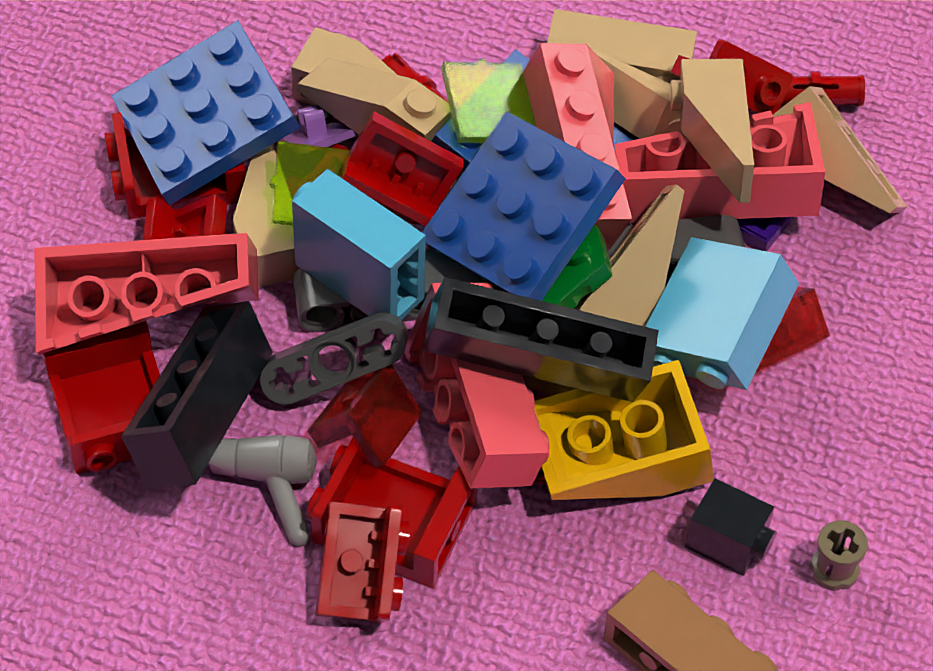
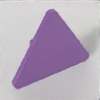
(315, 131)

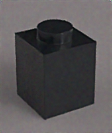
(731, 527)

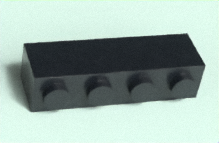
(540, 340)
(197, 396)

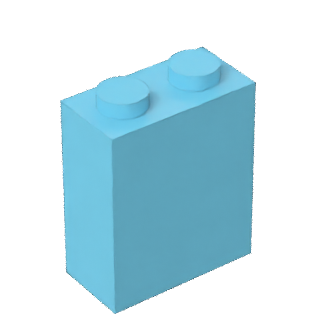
(358, 247)
(721, 311)

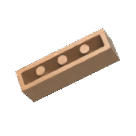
(665, 631)

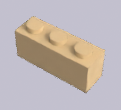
(635, 43)

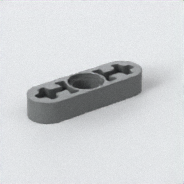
(293, 360)

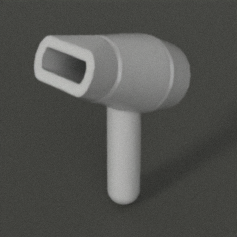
(279, 463)

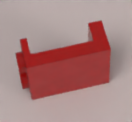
(137, 185)
(99, 391)
(430, 503)

